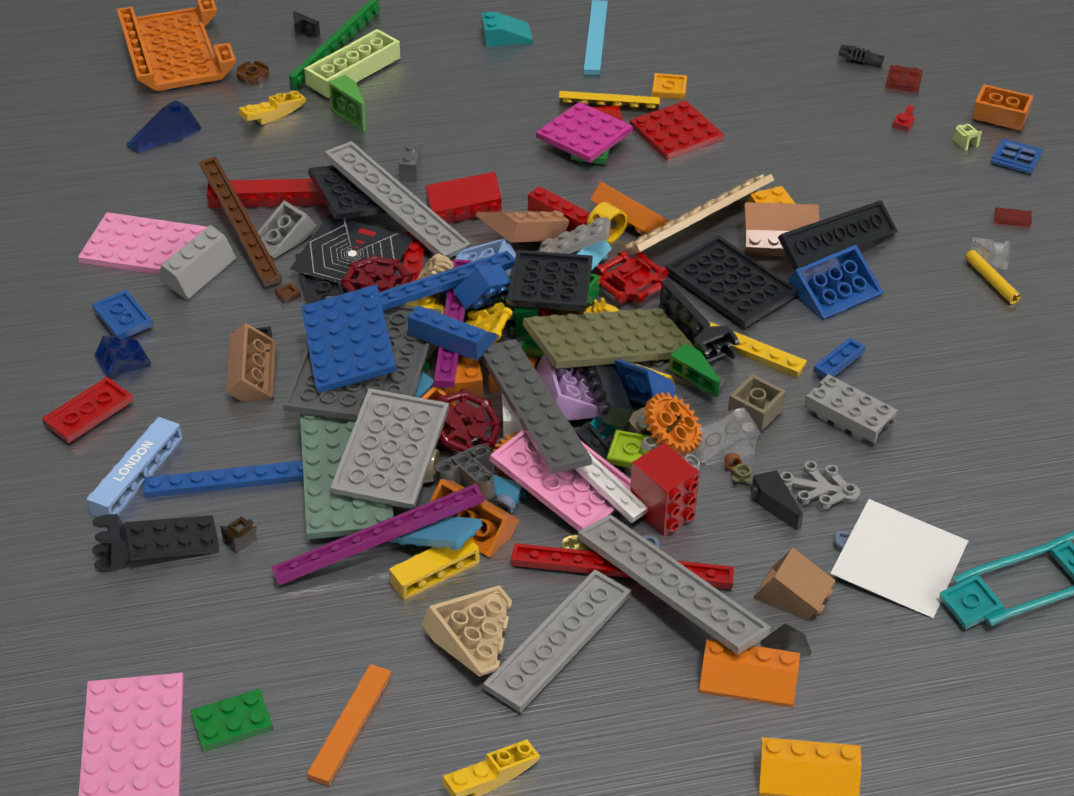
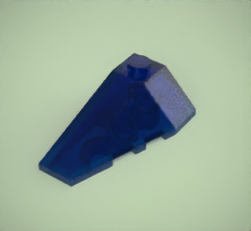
(169, 123)

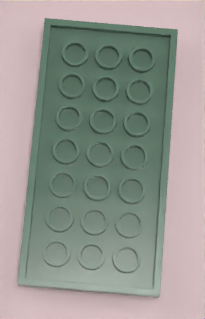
(325, 512)

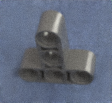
(469, 469)

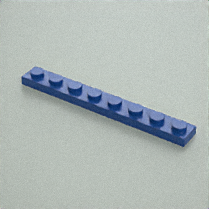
(440, 281)
(223, 479)

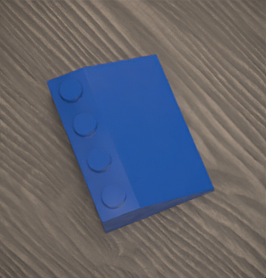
(836, 282)

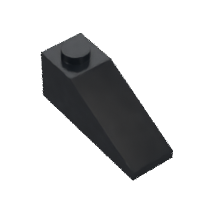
(776, 498)

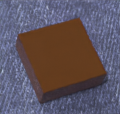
(287, 293)

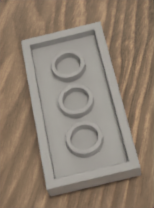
(579, 238)

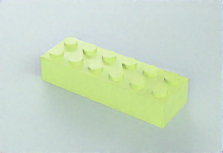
(354, 60)

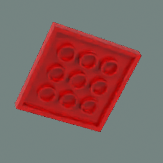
(676, 130)

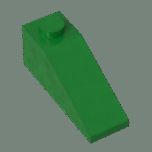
(693, 366)

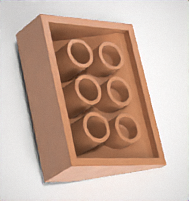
(768, 220)
(526, 225)

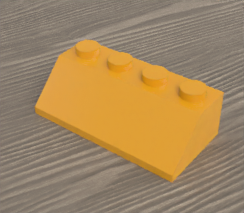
(808, 768)

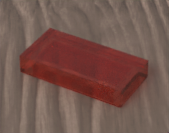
(1012, 217)

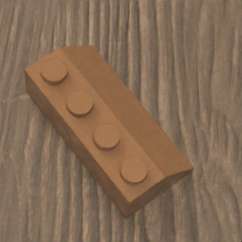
(249, 366)

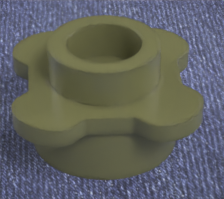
(742, 473)

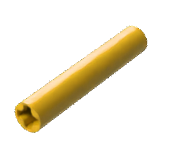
(993, 277)

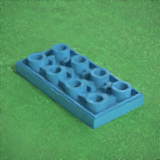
(446, 533)

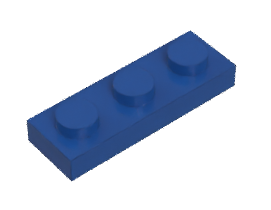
(839, 358)

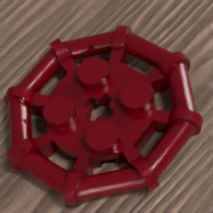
(372, 272)
(474, 416)

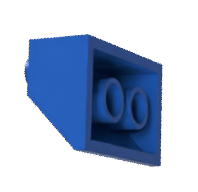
(642, 382)

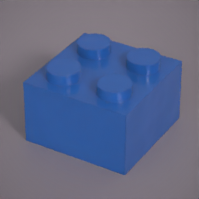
(482, 286)

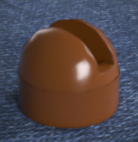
(736, 460)

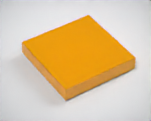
(669, 86)

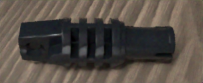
(860, 55)

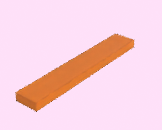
(349, 725)

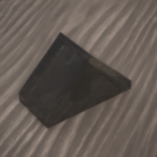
(787, 639)

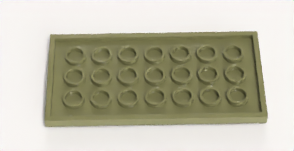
(605, 336)

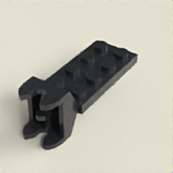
(709, 340)
(152, 539)

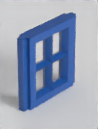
(1014, 164)

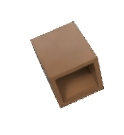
(796, 586)

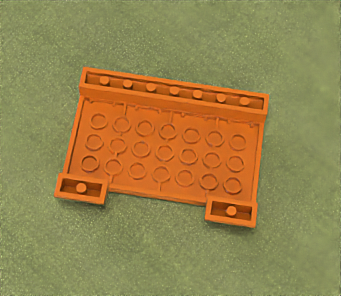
(174, 47)

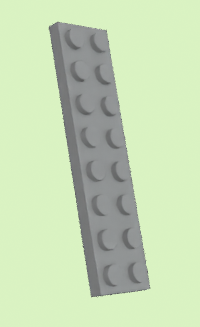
(556, 641)

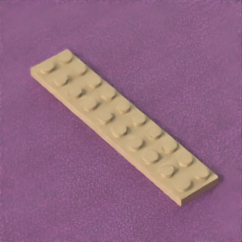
(696, 214)

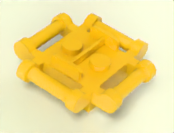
(490, 319)

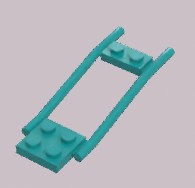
(975, 602)

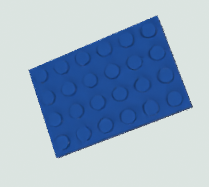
(348, 339)

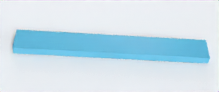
(595, 37)

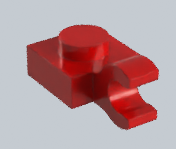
(904, 121)

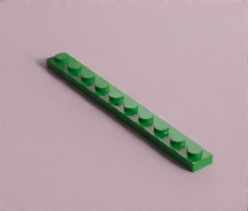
(336, 41)

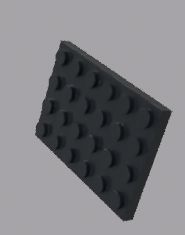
(732, 281)

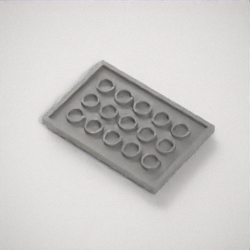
(390, 448)

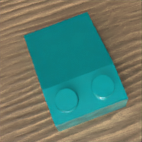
(504, 30)

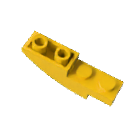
(276, 107)
(492, 773)

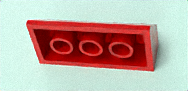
(464, 197)
(544, 200)

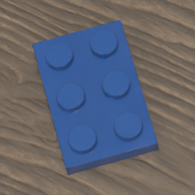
(122, 314)

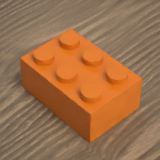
(1002, 107)

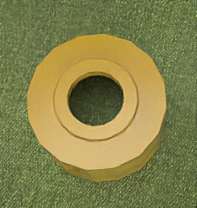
(606, 209)

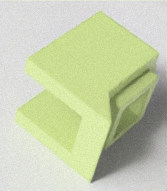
(966, 133)

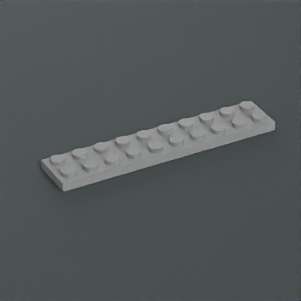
(396, 200)
(675, 584)

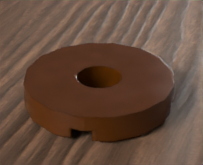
(252, 72)

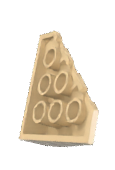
(471, 627)

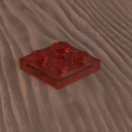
(904, 78)

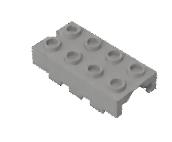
(850, 408)

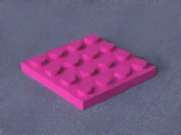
(584, 132)

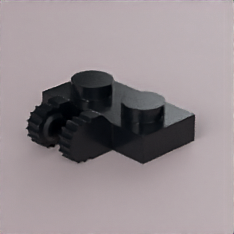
(593, 439)

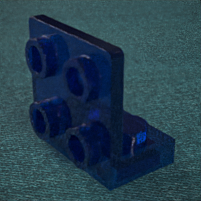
(115, 351)

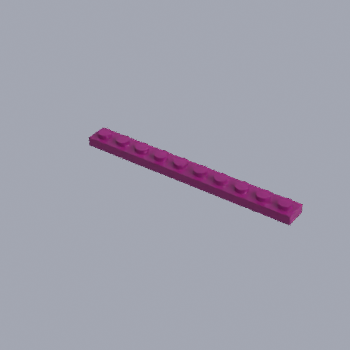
(447, 360)
(377, 534)

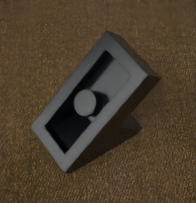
(306, 25)

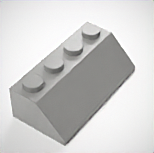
(197, 263)

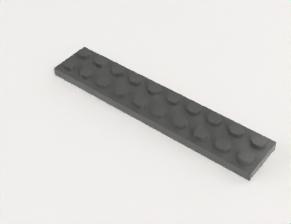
(535, 407)

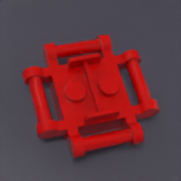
(632, 279)

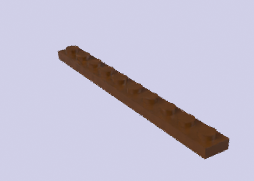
(240, 222)

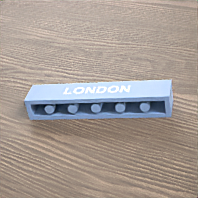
(137, 463)

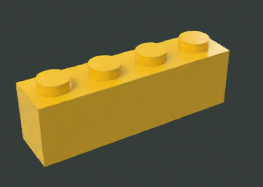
(432, 568)

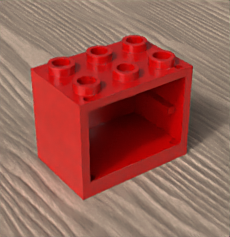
(666, 487)

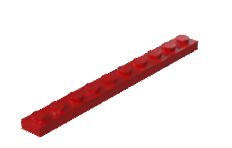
(588, 561)

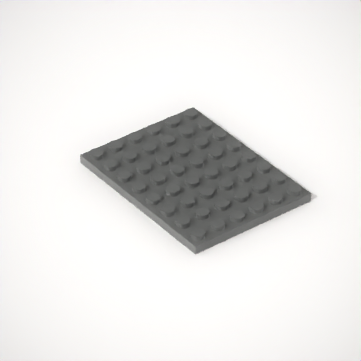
(347, 401)

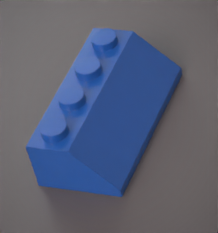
(449, 333)

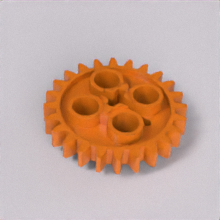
(683, 434)

